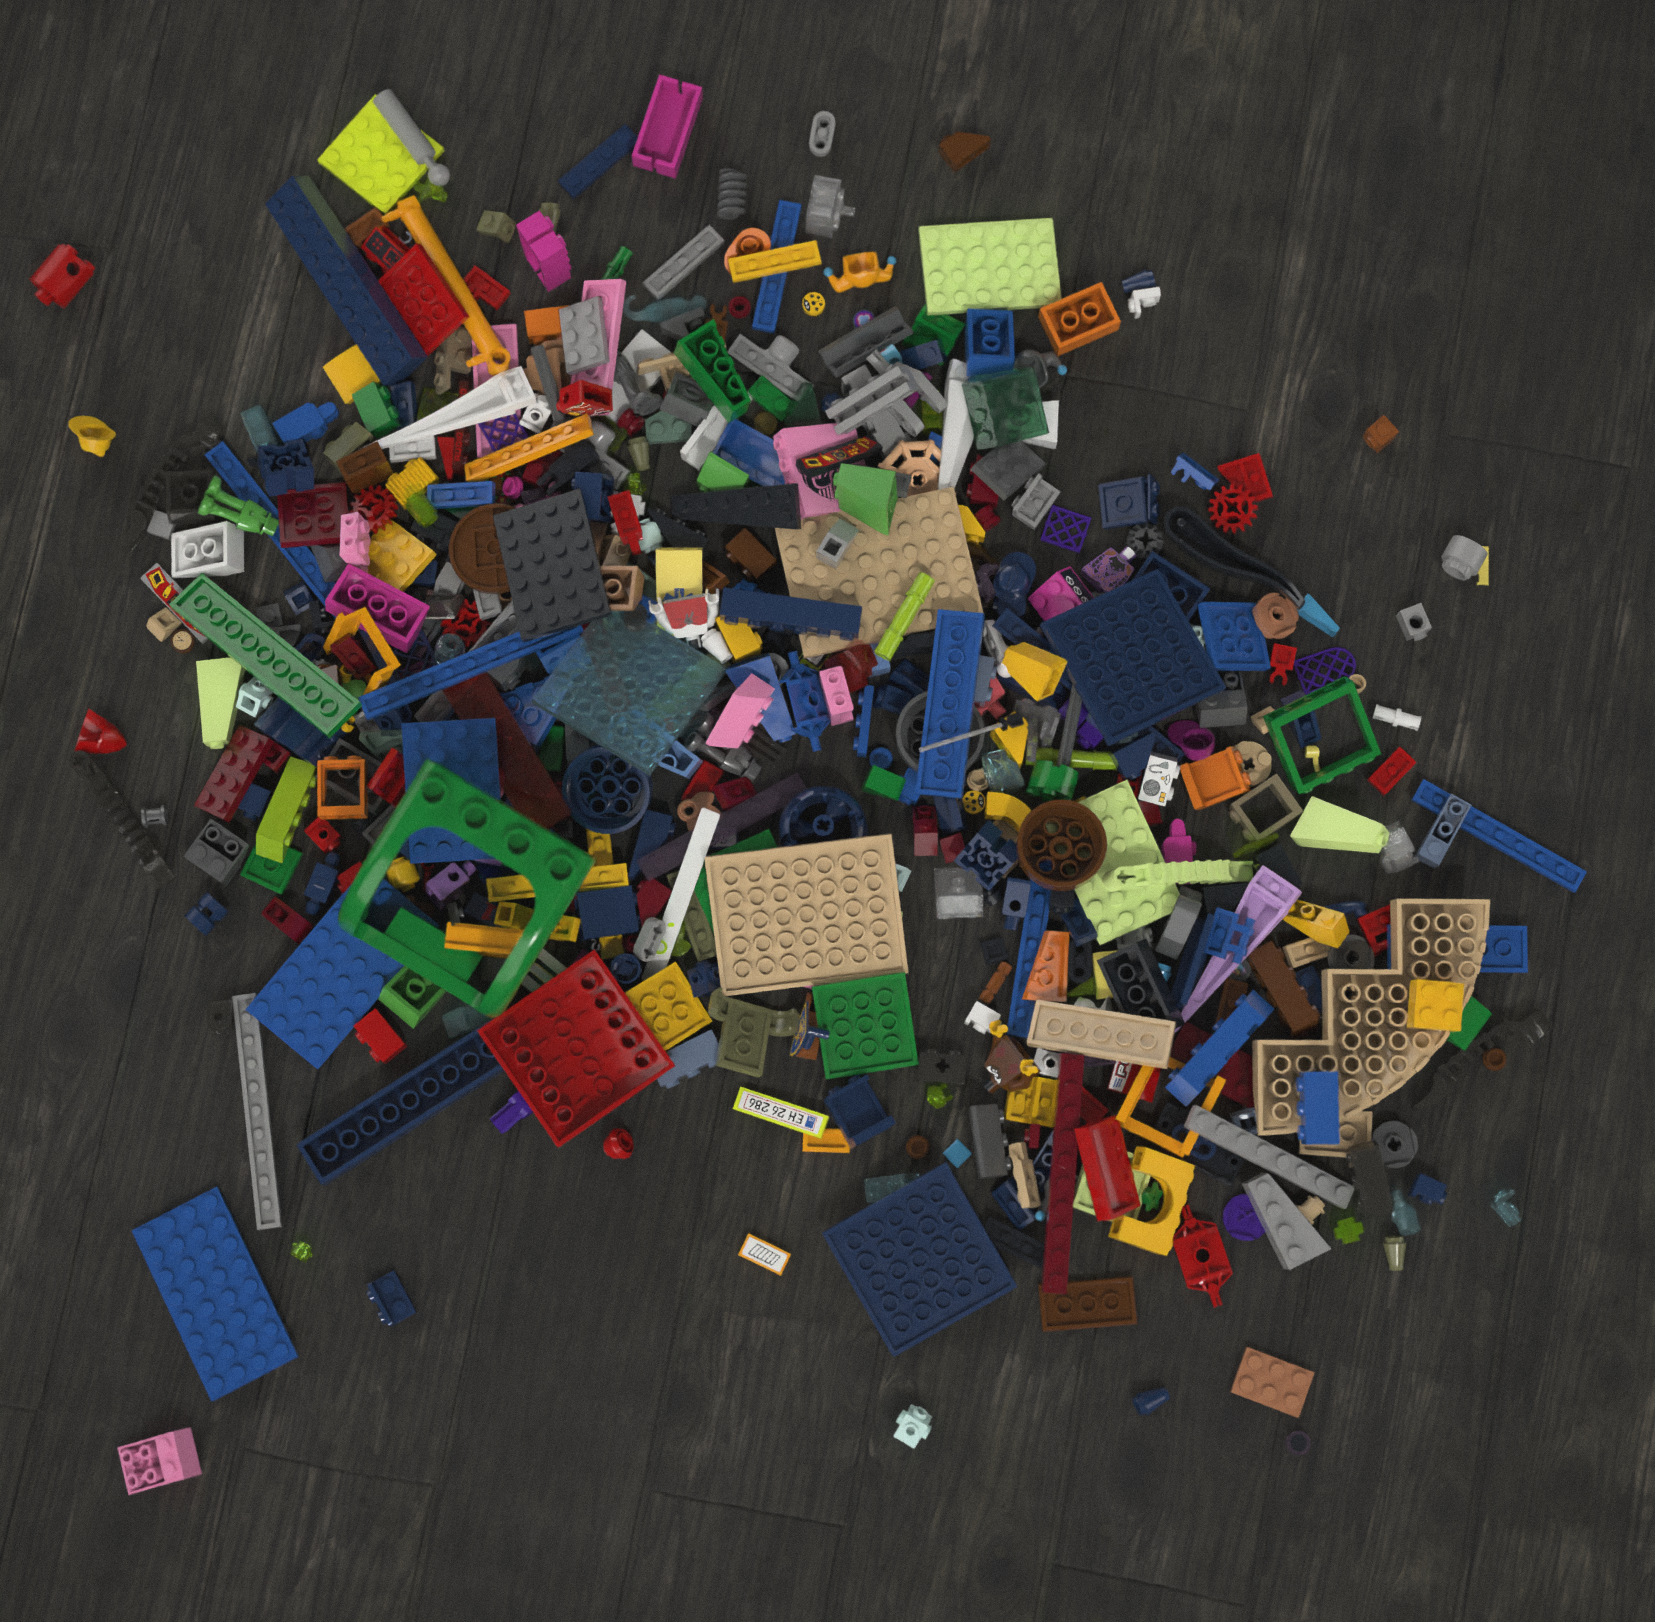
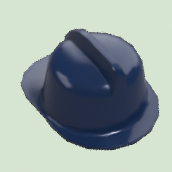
(1014, 577)

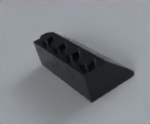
(1139, 983)

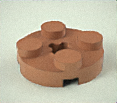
(1267, 623)

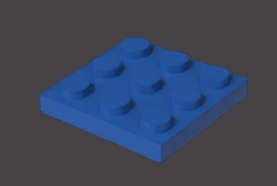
(1233, 637)

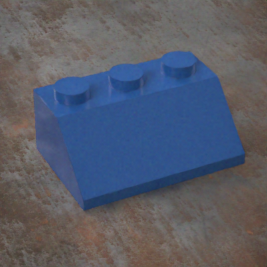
(1318, 1108)

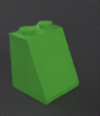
(867, 495)

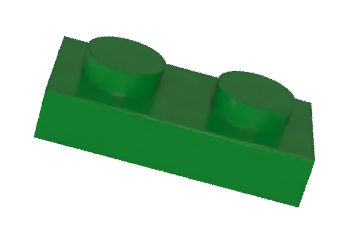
(769, 398)

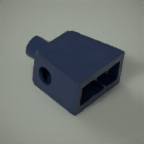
(1018, 890)

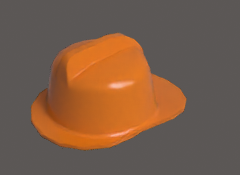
(747, 242)

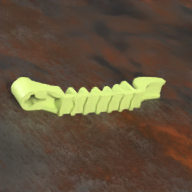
(1170, 873)

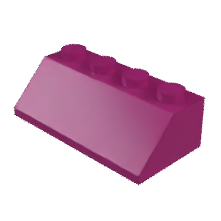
(393, 611)

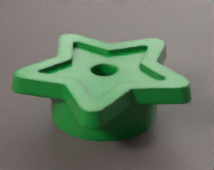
(1151, 1197)

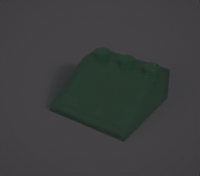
(1005, 407)

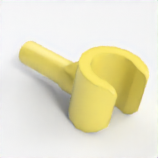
(1313, 752)

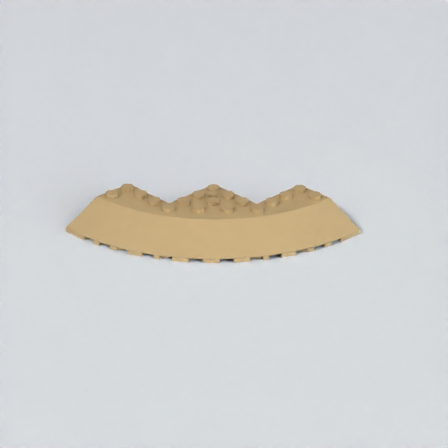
(1368, 1032)

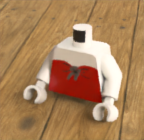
(687, 615)

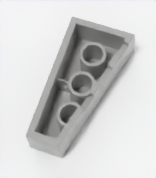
(883, 427)
(1284, 1224)

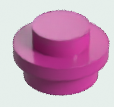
(512, 487)

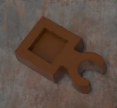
(722, 326)

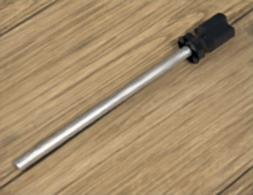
(1013, 721)

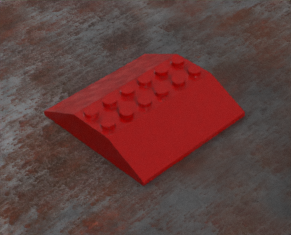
(576, 1048)

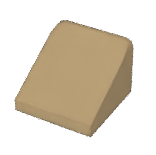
(163, 624)

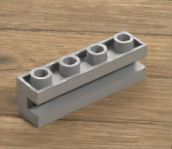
(872, 399)

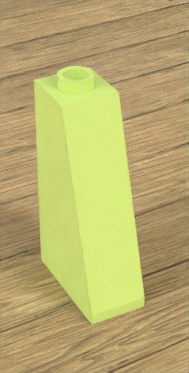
(218, 695)
(1337, 828)

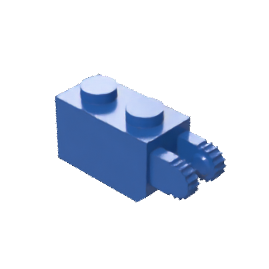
(306, 422)

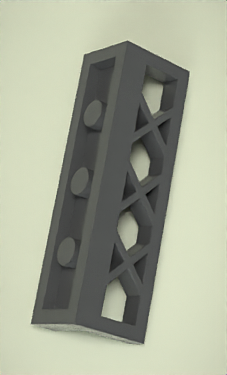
(875, 334)

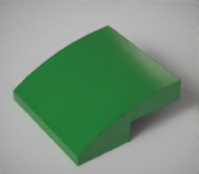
(934, 327)

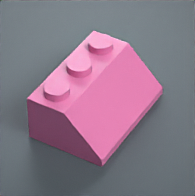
(742, 714)

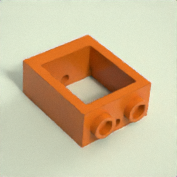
(342, 812)

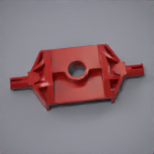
(1198, 1275)

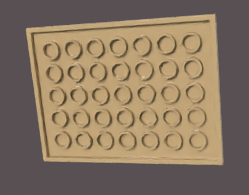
(881, 568)
(806, 914)

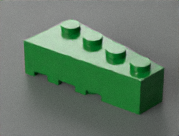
(713, 369)

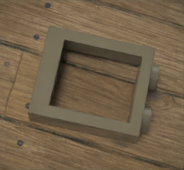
(1284, 797)

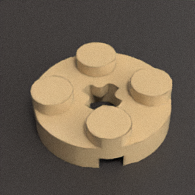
(1260, 759)

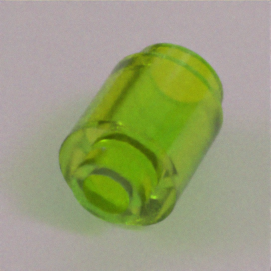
(421, 509)

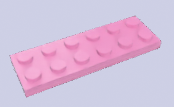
(612, 296)
(509, 340)

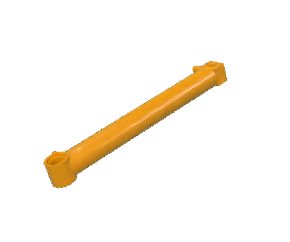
(477, 325)

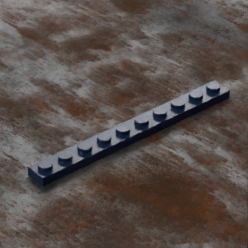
(1018, 631)

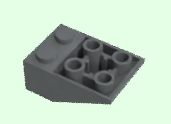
(1226, 707)

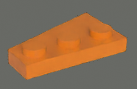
(1049, 969)

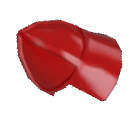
(99, 735)

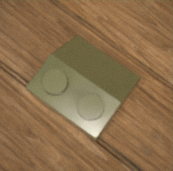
(350, 441)

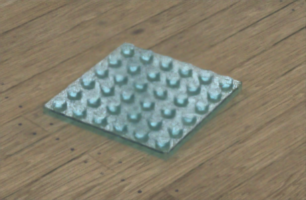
(629, 689)

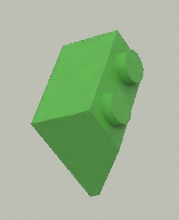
(720, 476)

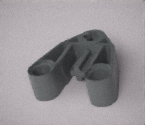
(1179, 923)

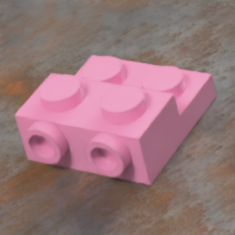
(355, 540)

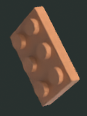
(1272, 1382)

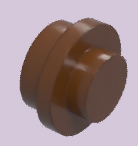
(1494, 1059)
(917, 1147)

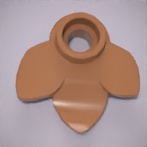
(699, 801)

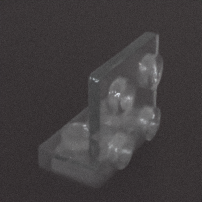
(1046, 715)

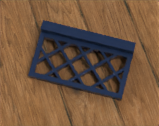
(395, 675)
(1192, 961)

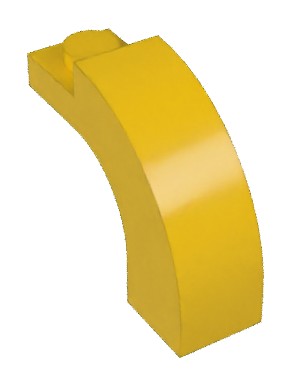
(1008, 809)
(518, 916)

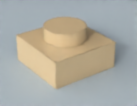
(1258, 719)

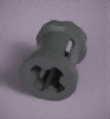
(154, 816)

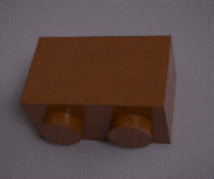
(750, 556)

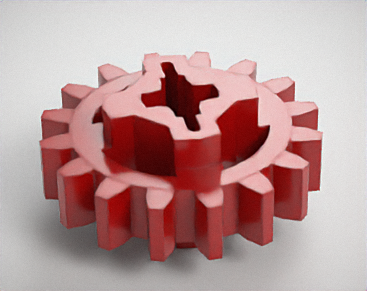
(374, 509)
(1226, 515)
(468, 615)

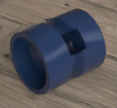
(200, 919)
(626, 970)

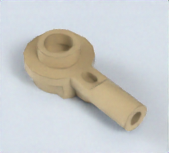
(977, 780)

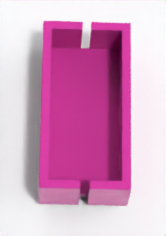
(667, 126)
(544, 250)

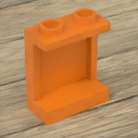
(1215, 778)

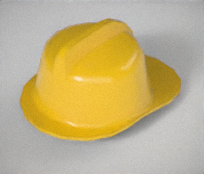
(92, 434)

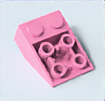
(159, 1460)

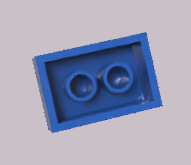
(989, 341)

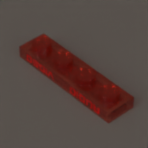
(462, 438)

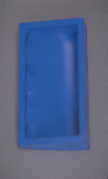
(751, 453)

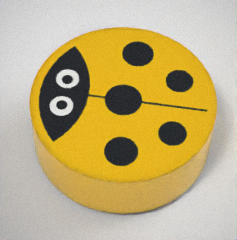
(813, 304)
(974, 802)

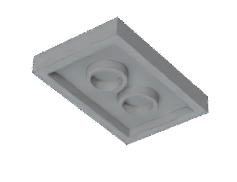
(584, 335)

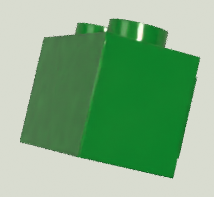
(376, 409)

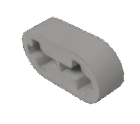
(649, 939)

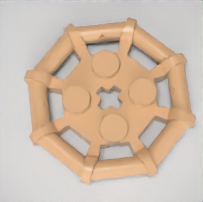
(916, 465)

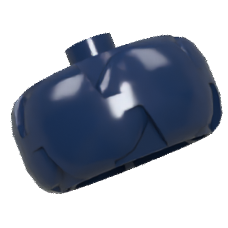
(839, 805)

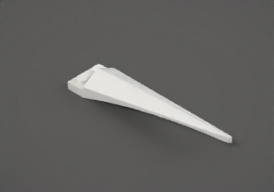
(489, 401)
(957, 427)

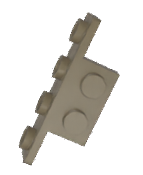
(452, 357)

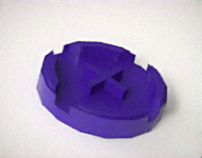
(1241, 1219)

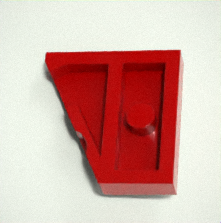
(1250, 474)

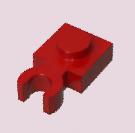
(1282, 659)

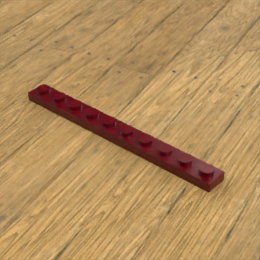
(1062, 1174)

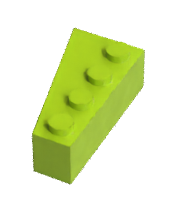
(285, 809)

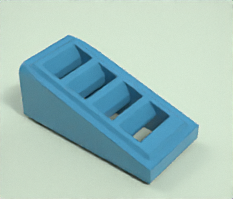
(1317, 616)

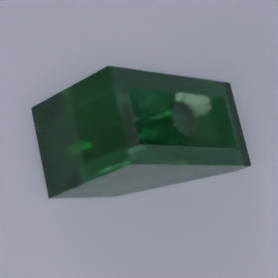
(803, 408)

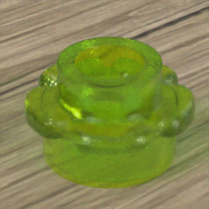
(301, 1251)

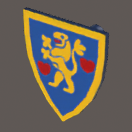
(806, 1033)

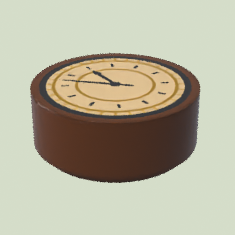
(182, 641)

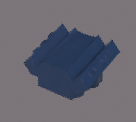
(296, 733)

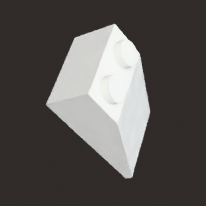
(208, 550)

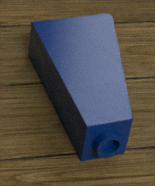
(776, 717)

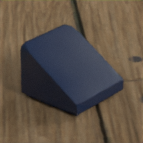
(298, 597)

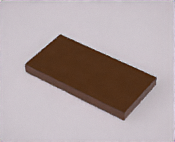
(1089, 1305)

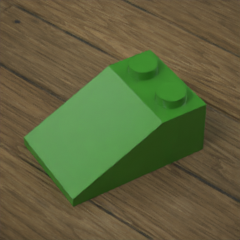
(410, 996)

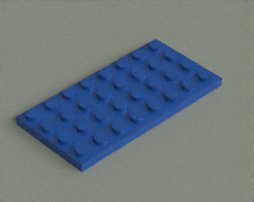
(330, 980)
(215, 1294)

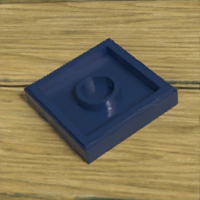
(1123, 503)

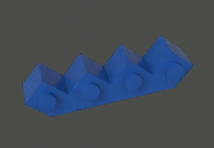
(1219, 1048)

